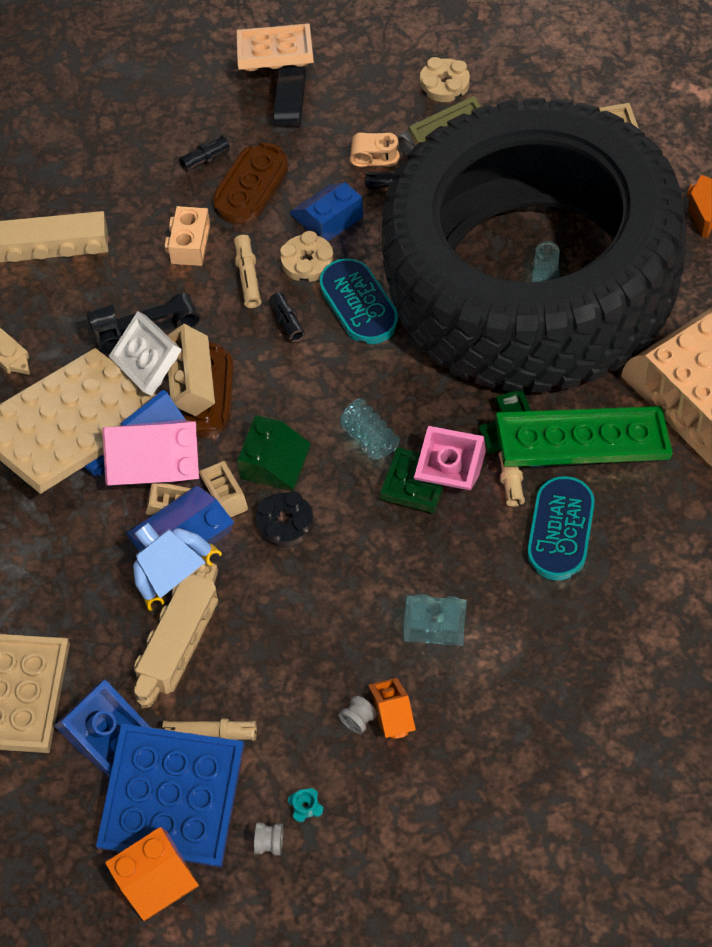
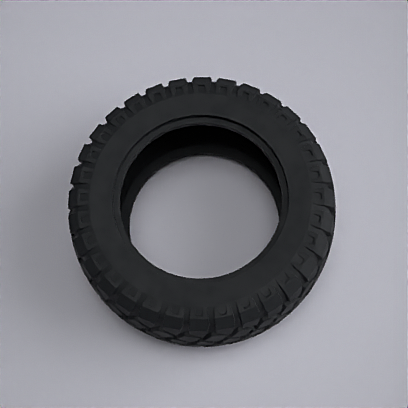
(528, 158)

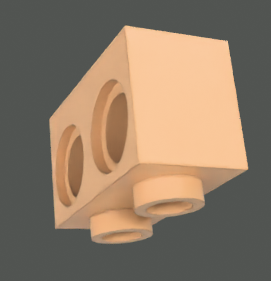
(188, 236)

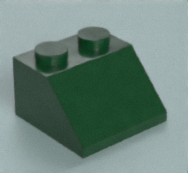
(272, 454)

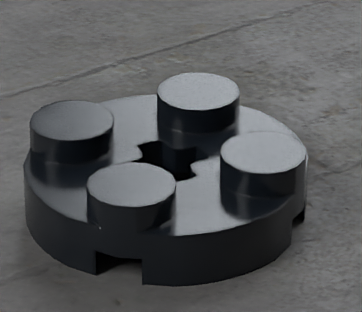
(279, 505)

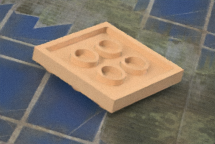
(274, 47)

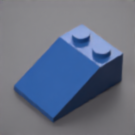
(96, 723)

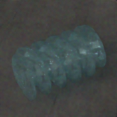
(369, 430)

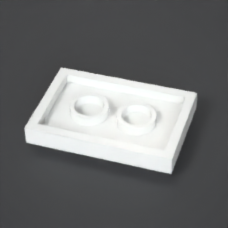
(145, 353)

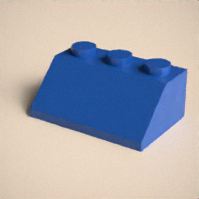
(192, 512)

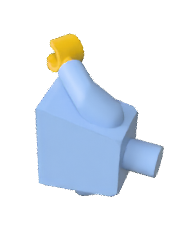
(167, 560)

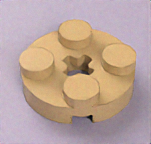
(437, 69)
(303, 245)

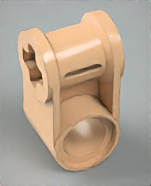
(371, 149)

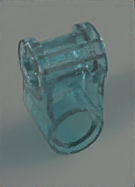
(546, 262)

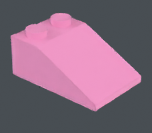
(150, 452)

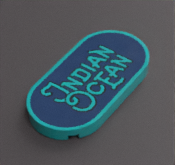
(358, 301)
(561, 528)

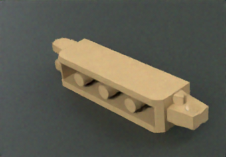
(176, 635)

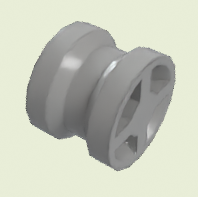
(358, 714)
(268, 838)

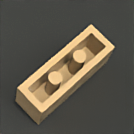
(191, 373)

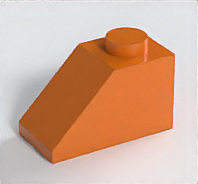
(701, 205)
(392, 708)

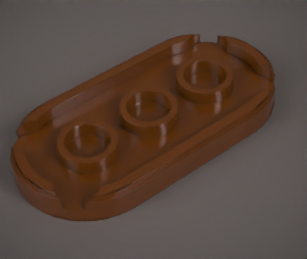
(250, 183)
(218, 415)

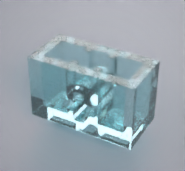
(422, 627)

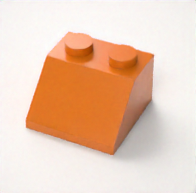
(152, 873)

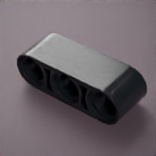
(289, 96)

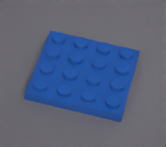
(172, 784)

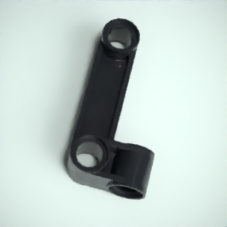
(109, 329)

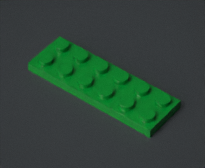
(583, 436)

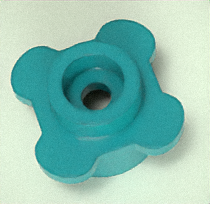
(303, 796)

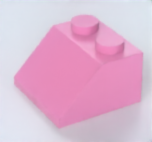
(450, 458)

